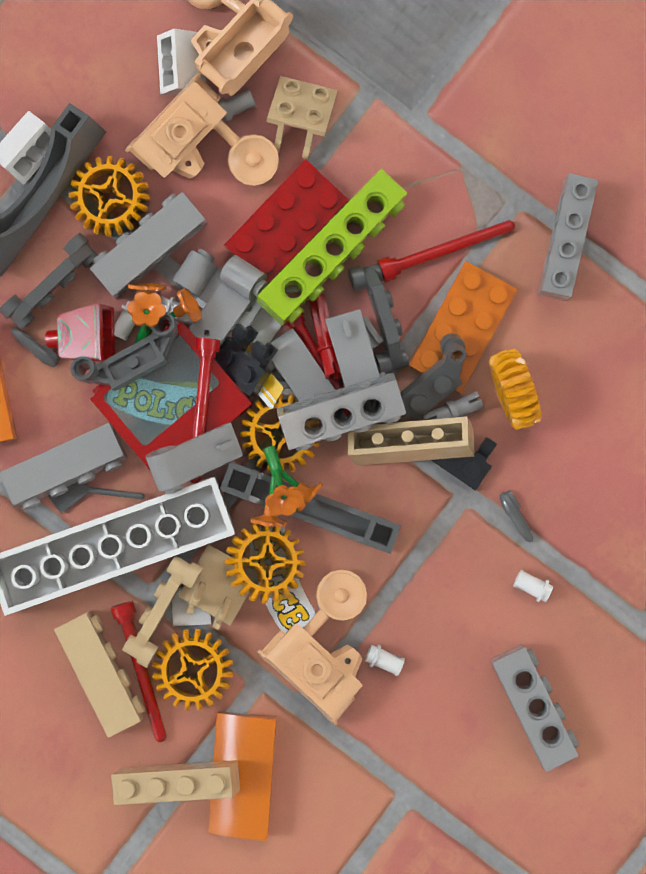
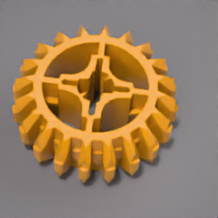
(84, 187)
(515, 389)
(255, 426)
(264, 576)
(185, 657)

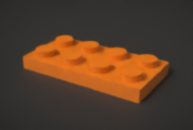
(471, 311)

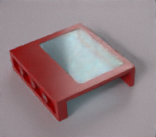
(162, 404)

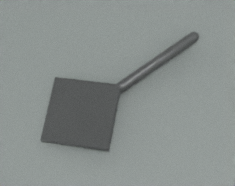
(76, 492)

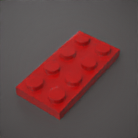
(287, 221)

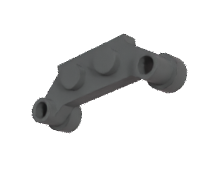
(63, 275)
(390, 329)
(131, 362)
(436, 381)

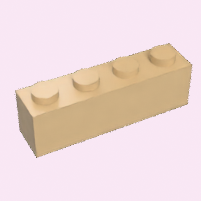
(412, 441)
(99, 673)
(175, 782)

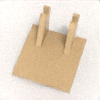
(302, 107)
(213, 588)

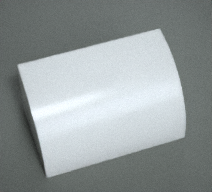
(176, 60)
(25, 147)

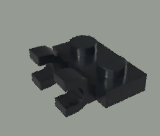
(245, 368)
(470, 469)

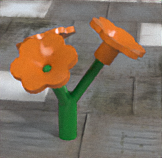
(147, 307)
(283, 499)

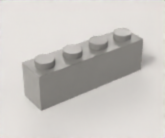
(148, 245)
(63, 466)

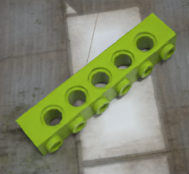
(378, 189)

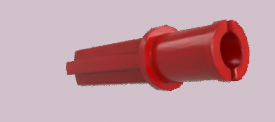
(319, 313)

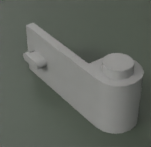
(203, 279)
(227, 305)
(352, 348)
(298, 367)
(181, 463)

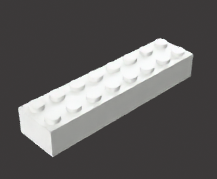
(113, 545)

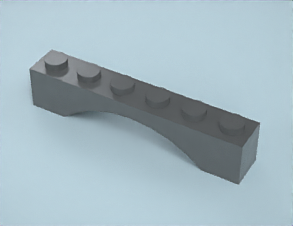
(70, 145)
(319, 511)

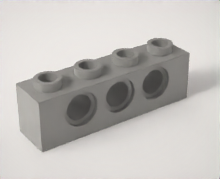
(567, 237)
(353, 397)
(549, 752)

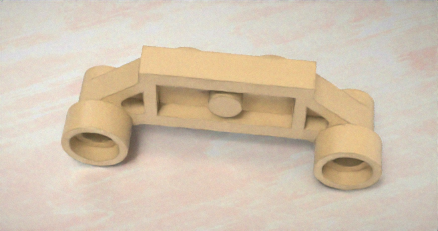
(181, 573)

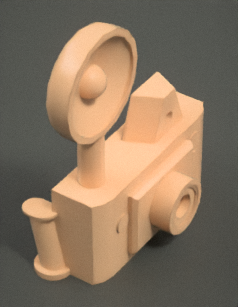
(242, 45)
(185, 122)
(306, 664)

